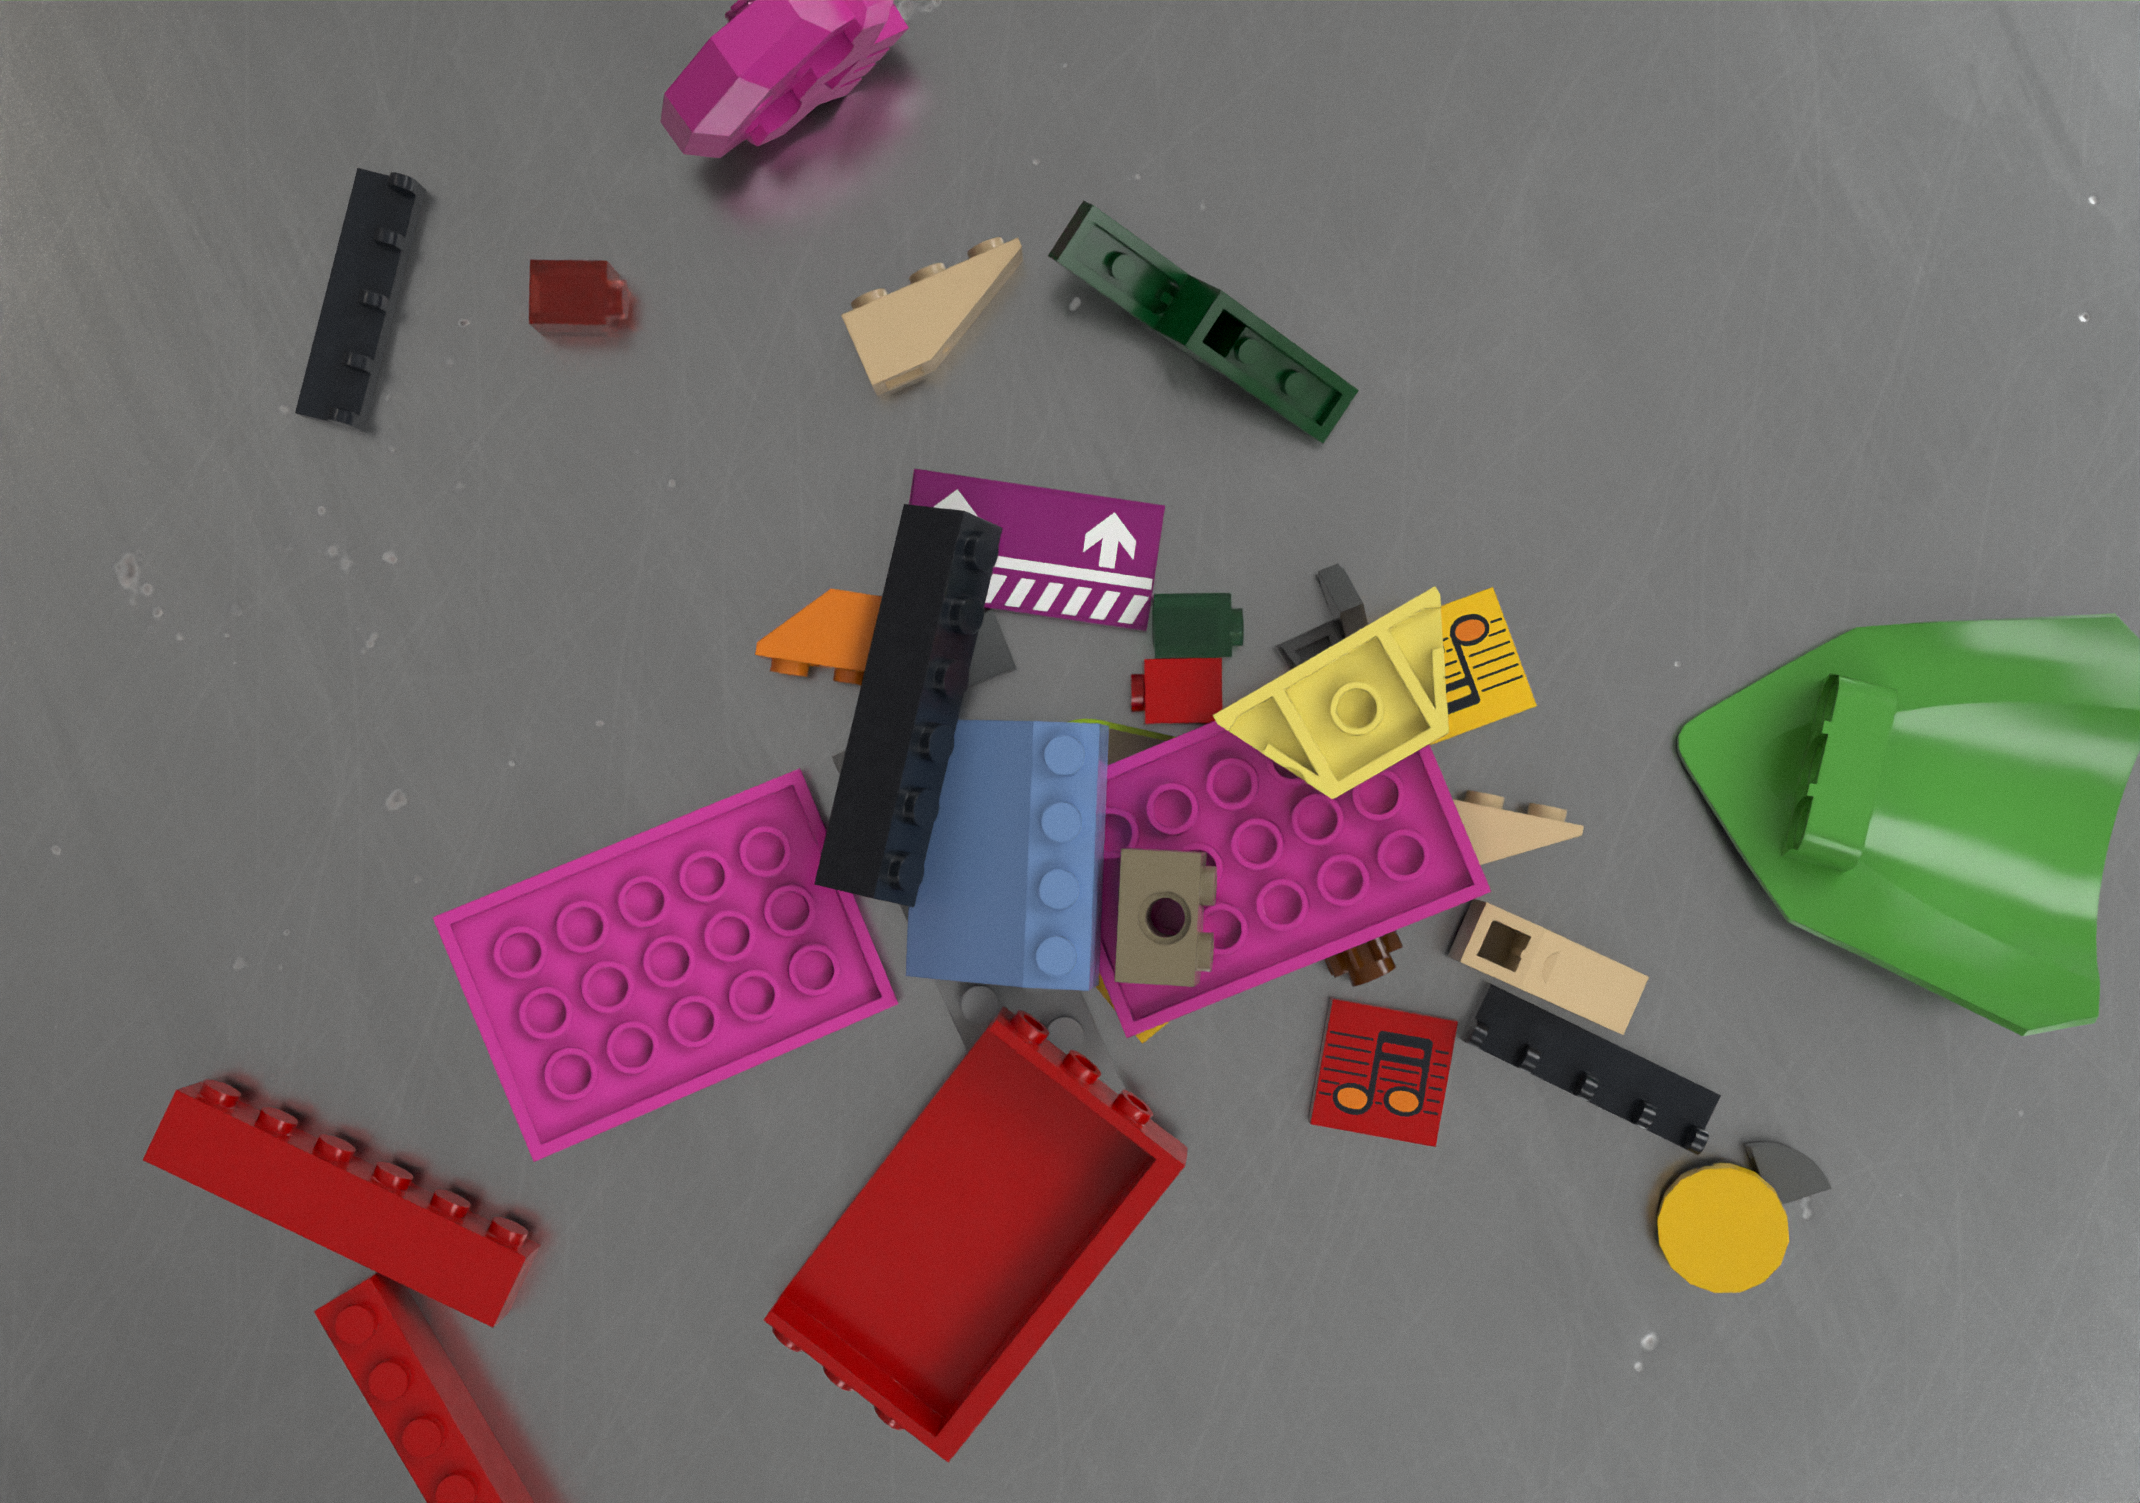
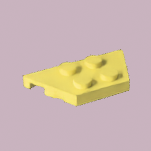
(1354, 702)

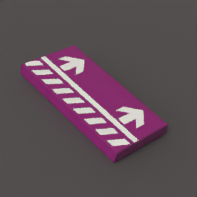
(1059, 548)

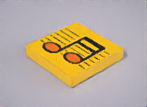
(1480, 665)

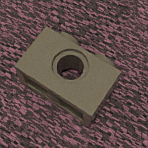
(1142, 950)

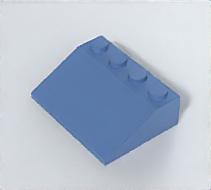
(1015, 859)

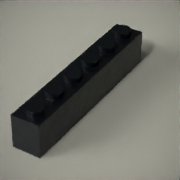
(909, 704)

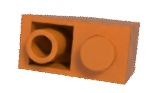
(825, 634)

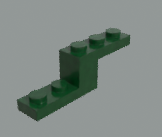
(1202, 321)

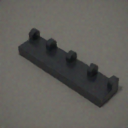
(360, 299)
(1591, 1068)

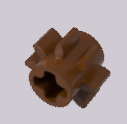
(1366, 960)

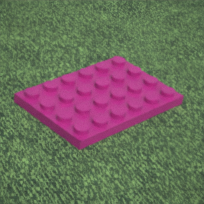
(1291, 863)
(663, 964)

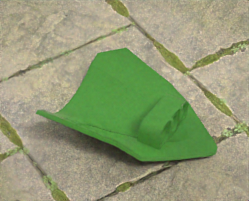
(1939, 800)

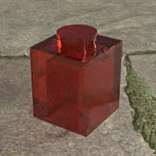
(576, 298)

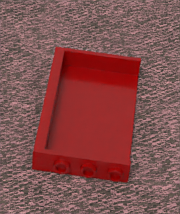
(977, 1233)

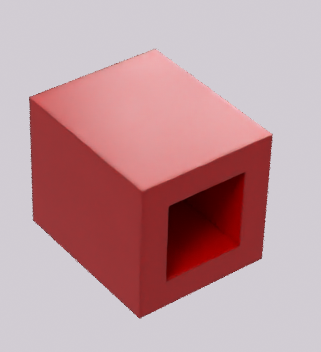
(1178, 691)

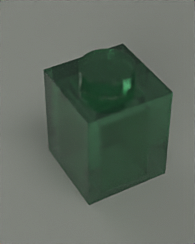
(1195, 626)

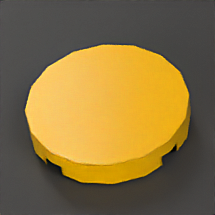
(1722, 1228)

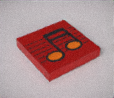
(1383, 1071)

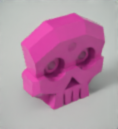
(774, 69)

